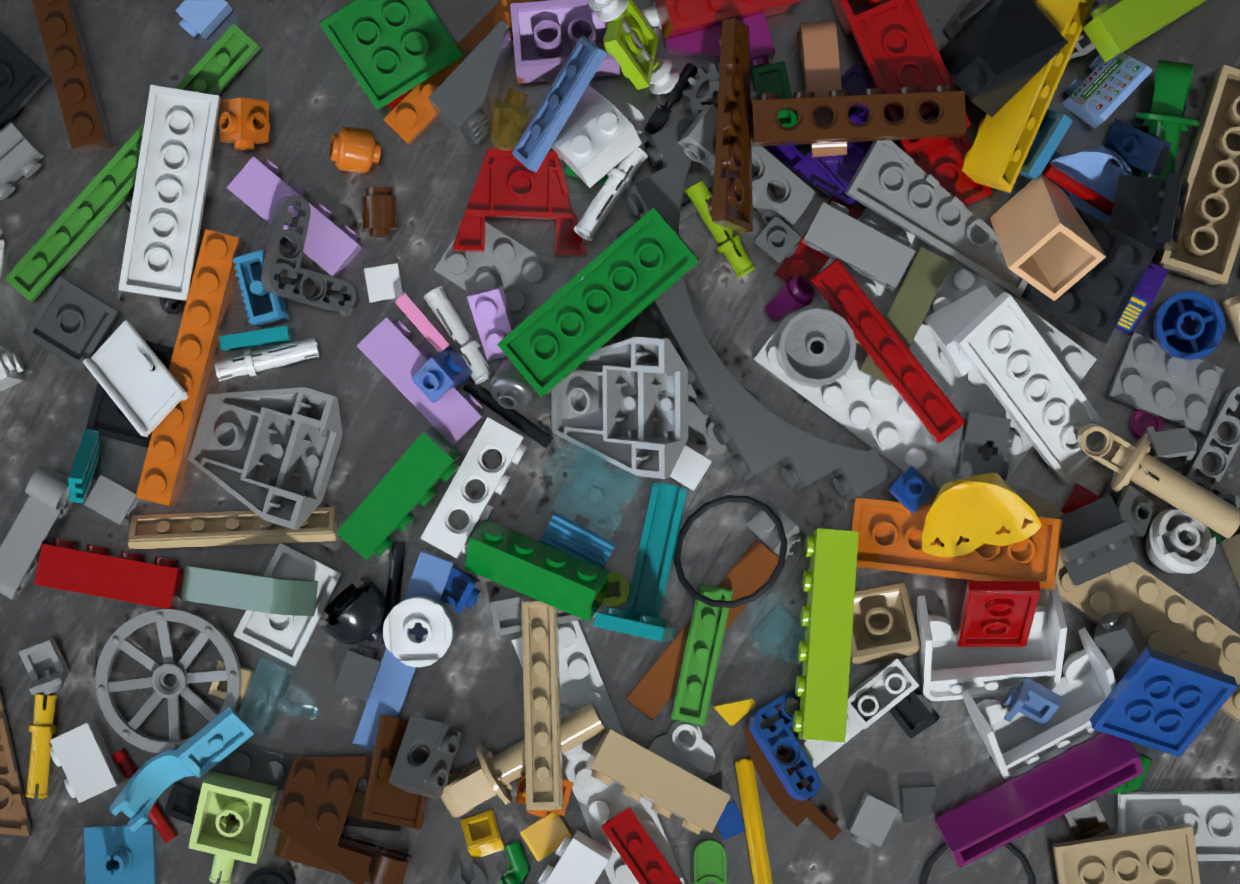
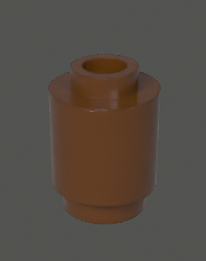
(379, 211)

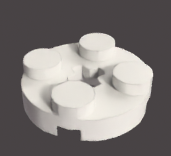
(404, 645)

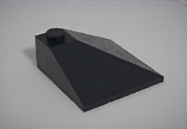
(1001, 51)

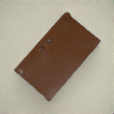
(383, 800)

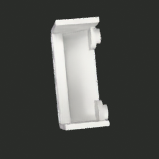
(989, 671)
(1025, 742)

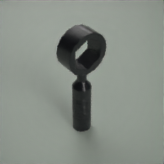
(662, 113)

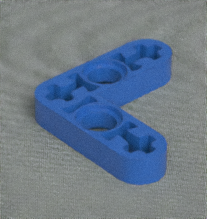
(782, 735)

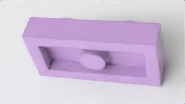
(491, 319)

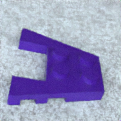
(831, 173)

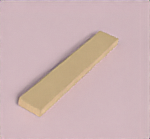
(226, 529)
(542, 706)

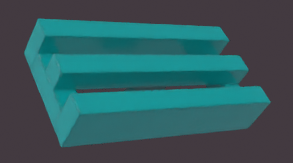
(256, 338)
(84, 466)

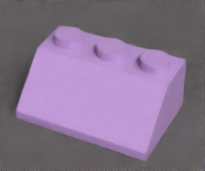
(548, 33)

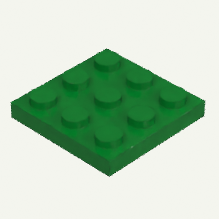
(391, 44)

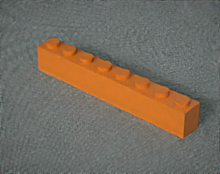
(191, 366)

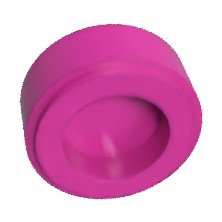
(1141, 420)

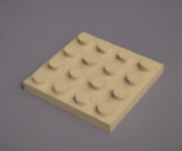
(1134, 857)

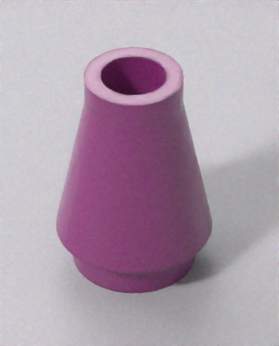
(791, 297)

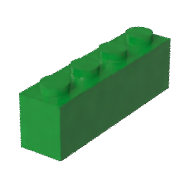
(399, 493)
(536, 570)

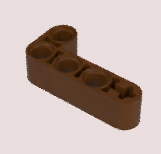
(386, 866)

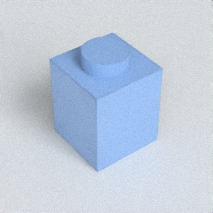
(203, 16)

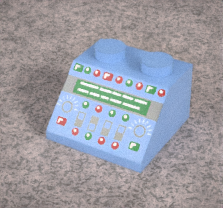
(1104, 88)

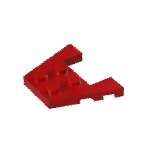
(513, 191)

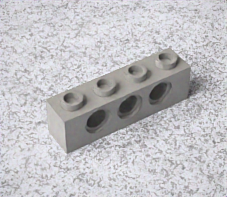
(790, 191)

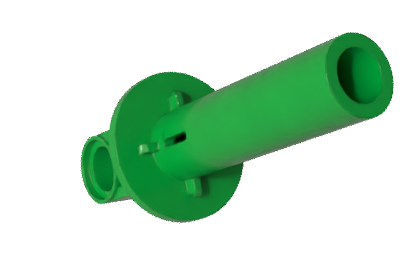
(1168, 109)

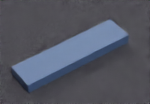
(559, 103)

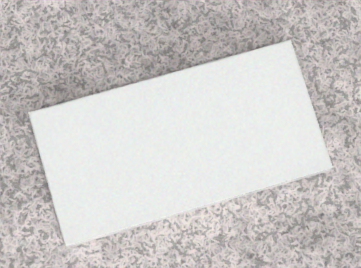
(1210, 812)

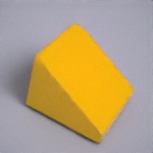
(734, 709)
(482, 834)
(545, 835)

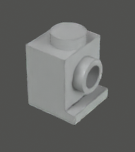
(1172, 447)

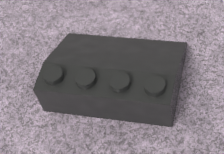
(469, 93)

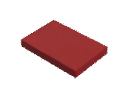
(997, 613)

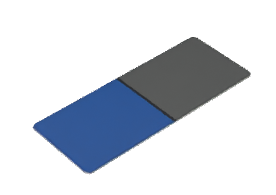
(730, 821)

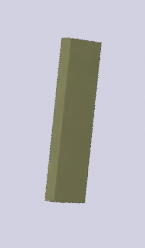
(912, 302)

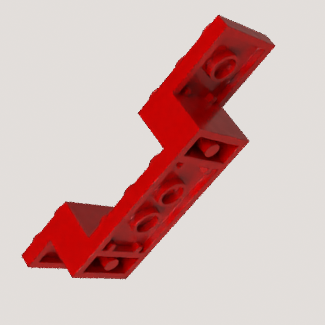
(902, 55)

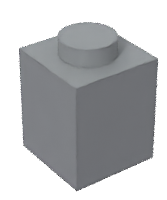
(112, 499)
(871, 820)

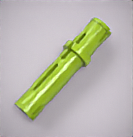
(727, 240)

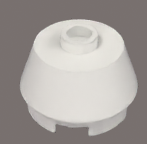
(1179, 543)

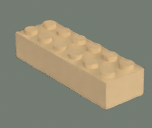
(1212, 206)

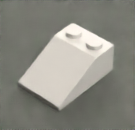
(595, 137)

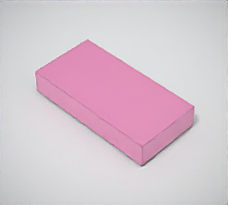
(422, 323)

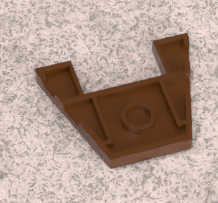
(317, 808)

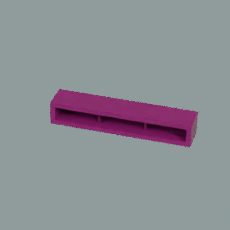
(1038, 796)

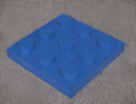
(1163, 702)

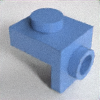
(1032, 701)

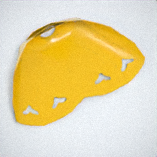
(976, 511)

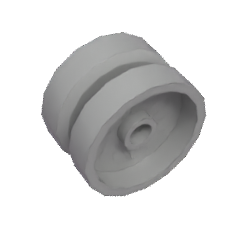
(836, 353)

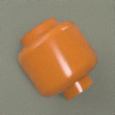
(354, 149)

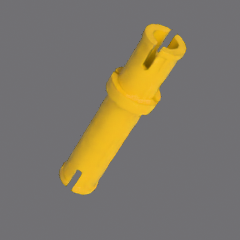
(42, 731)

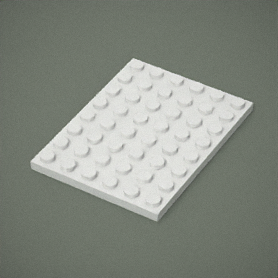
(878, 412)

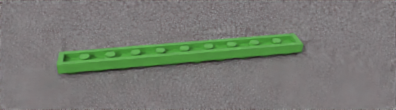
(118, 177)

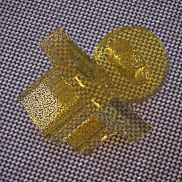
(509, 120)

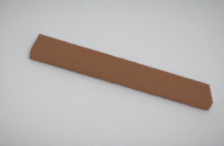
(662, 678)

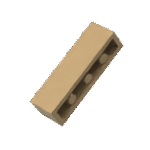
(658, 781)

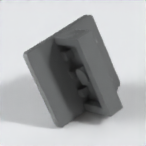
(1095, 541)

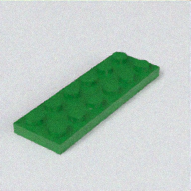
(598, 302)

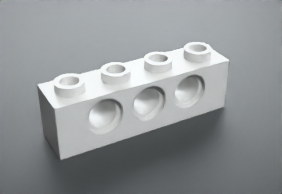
(491, 436)

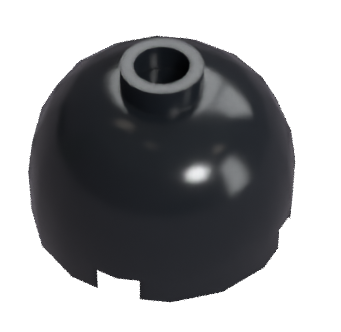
(356, 613)

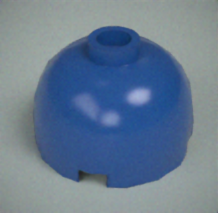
(1189, 325)

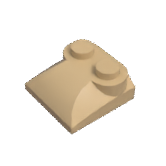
(883, 625)

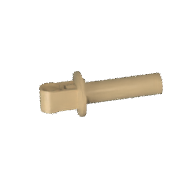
(1169, 485)
(493, 774)

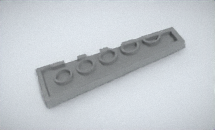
(917, 203)

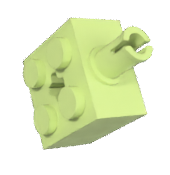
(221, 835)

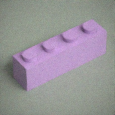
(324, 243)
(399, 360)

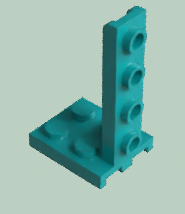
(651, 569)

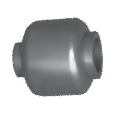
(510, 386)

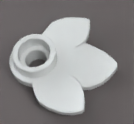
(686, 755)

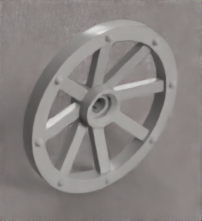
(159, 679)

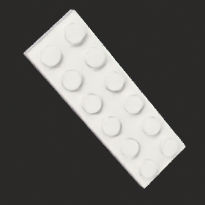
(169, 192)
(1031, 385)

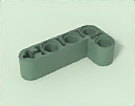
(249, 591)

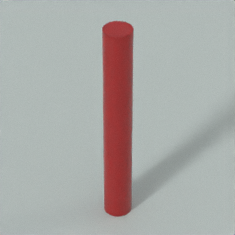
(1078, 189)
(155, 814)

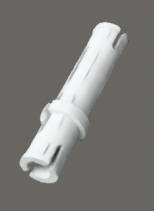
(602, 205)
(458, 334)
(255, 361)

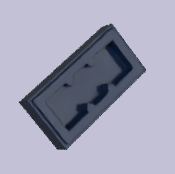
(1138, 147)

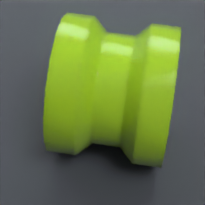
(616, 586)

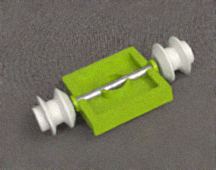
(634, 46)

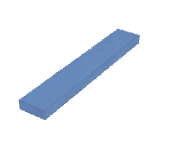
(393, 676)

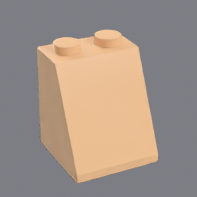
(1045, 238)

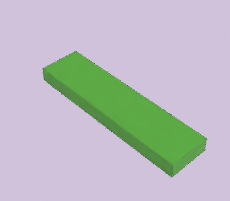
(701, 657)

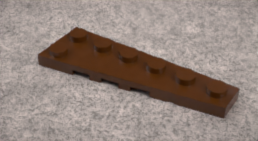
(732, 187)

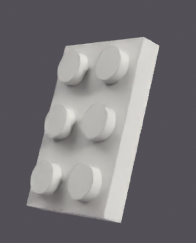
(288, 634)

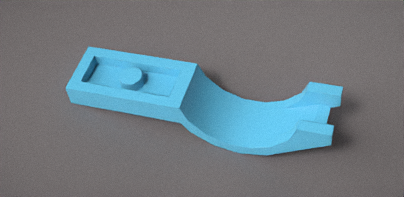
(190, 759)

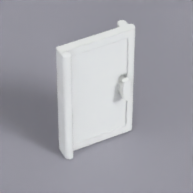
(127, 375)

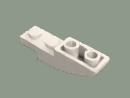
(865, 706)

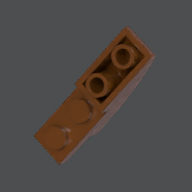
(794, 810)

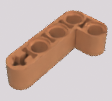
(821, 73)

